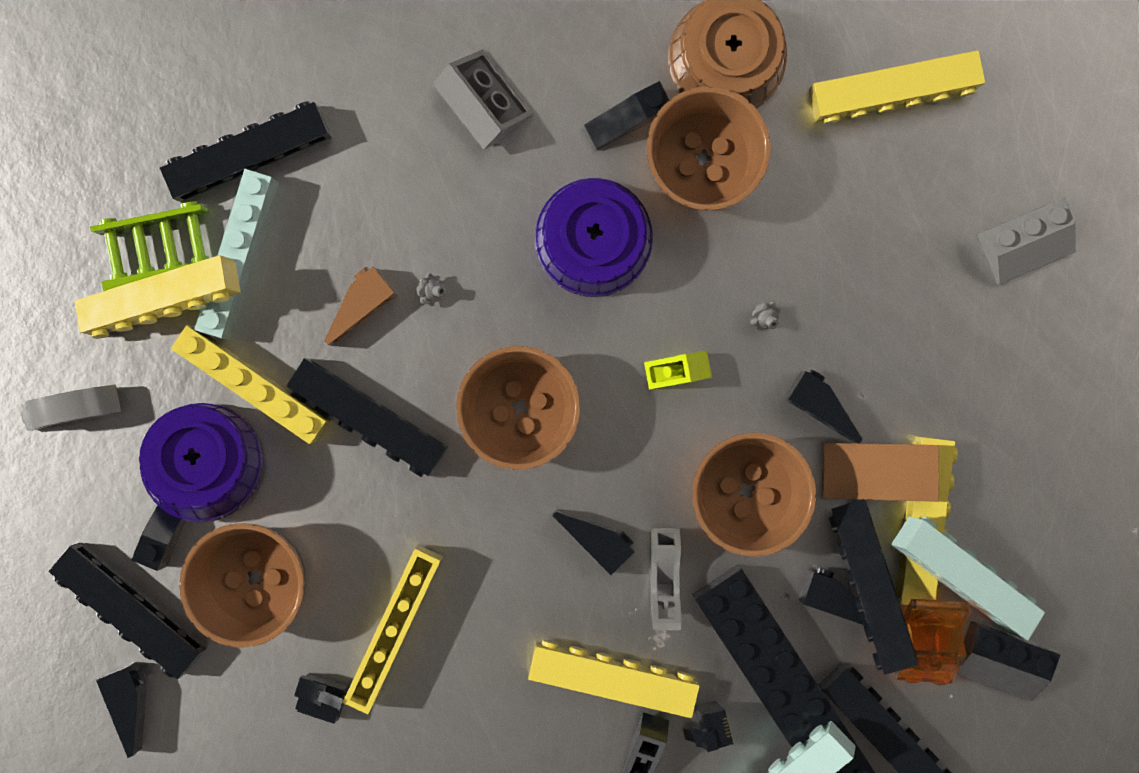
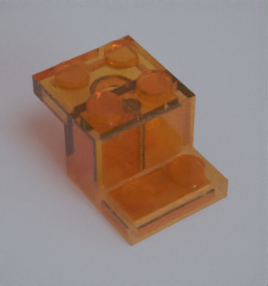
(937, 640)

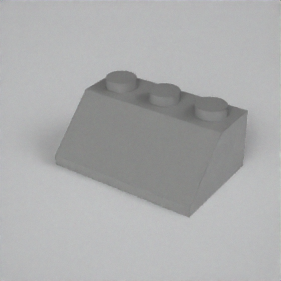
(482, 98)
(1029, 241)

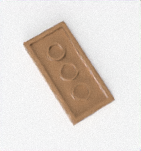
(881, 472)

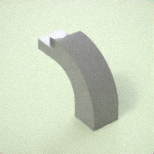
(70, 407)
(664, 578)

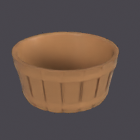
(702, 59)
(722, 126)
(488, 414)
(779, 502)
(218, 588)

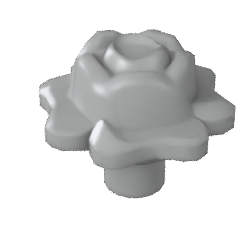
(430, 289)
(766, 316)

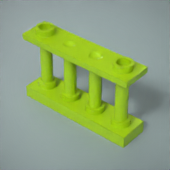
(110, 226)

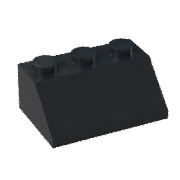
(1007, 661)

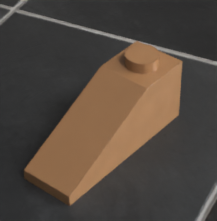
(361, 301)

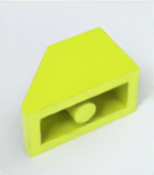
(678, 369)

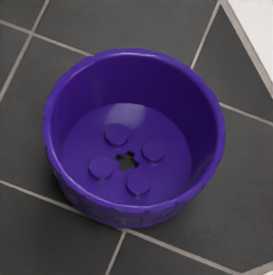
(586, 264)
(219, 479)

